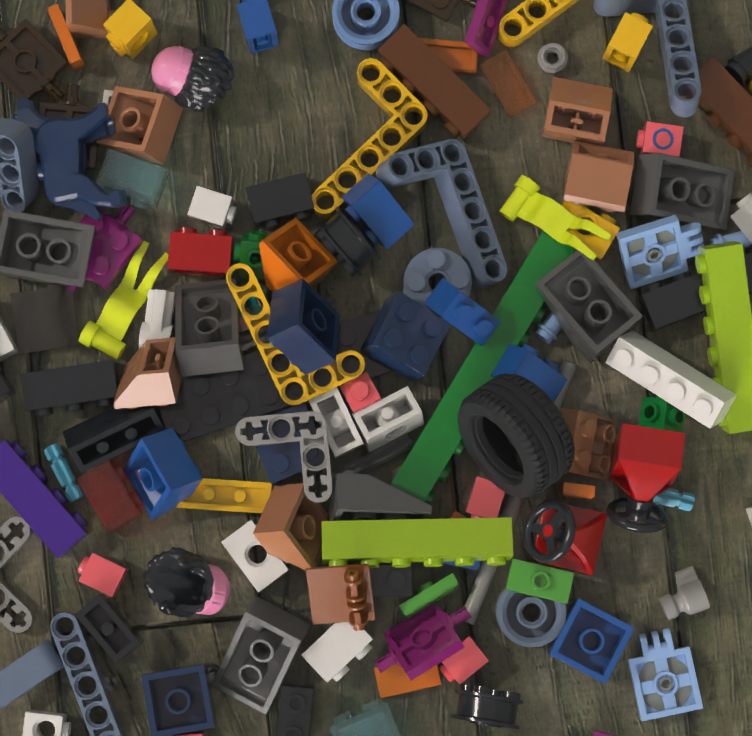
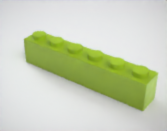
(729, 326)
(417, 541)

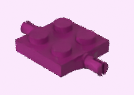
(111, 247)
(423, 640)

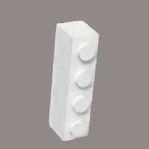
(671, 379)

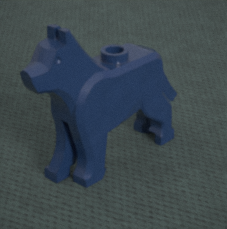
(64, 157)

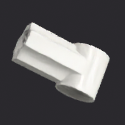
(158, 316)

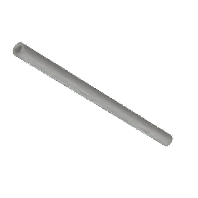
(511, 509)

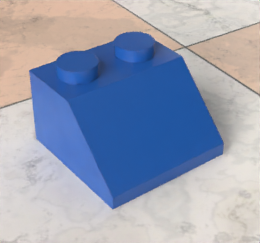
(162, 472)

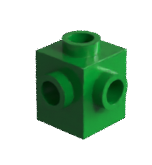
(244, 253)
(661, 415)

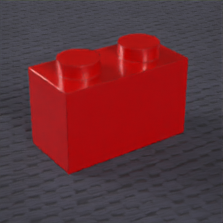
(200, 253)

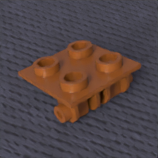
(341, 595)

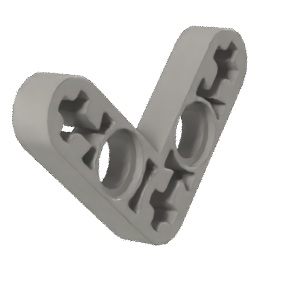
(306, 440)
(8, 619)

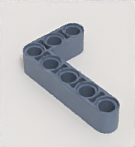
(673, 55)
(17, 165)
(454, 201)
(28, 672)
(77, 672)

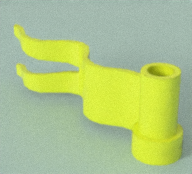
(548, 215)
(121, 307)

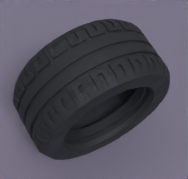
(516, 435)

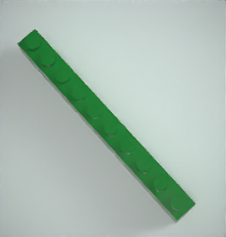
(516, 312)

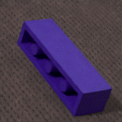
(37, 503)

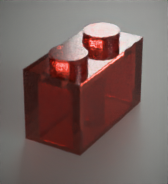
(110, 495)

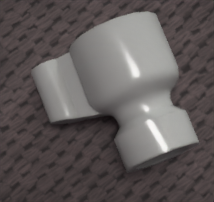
(689, 596)

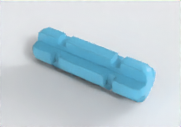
(64, 472)
(673, 498)

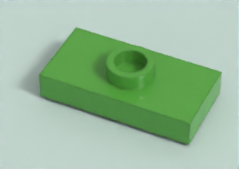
(539, 581)
(428, 594)

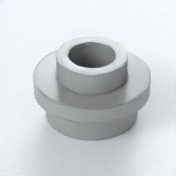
(557, 50)

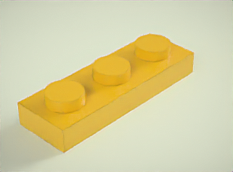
(229, 496)

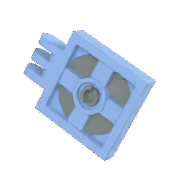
(658, 250)
(664, 678)

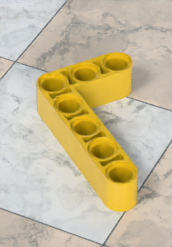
(526, 23)
(375, 145)
(293, 373)

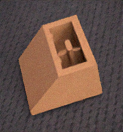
(577, 112)
(598, 176)
(150, 376)
(592, 441)

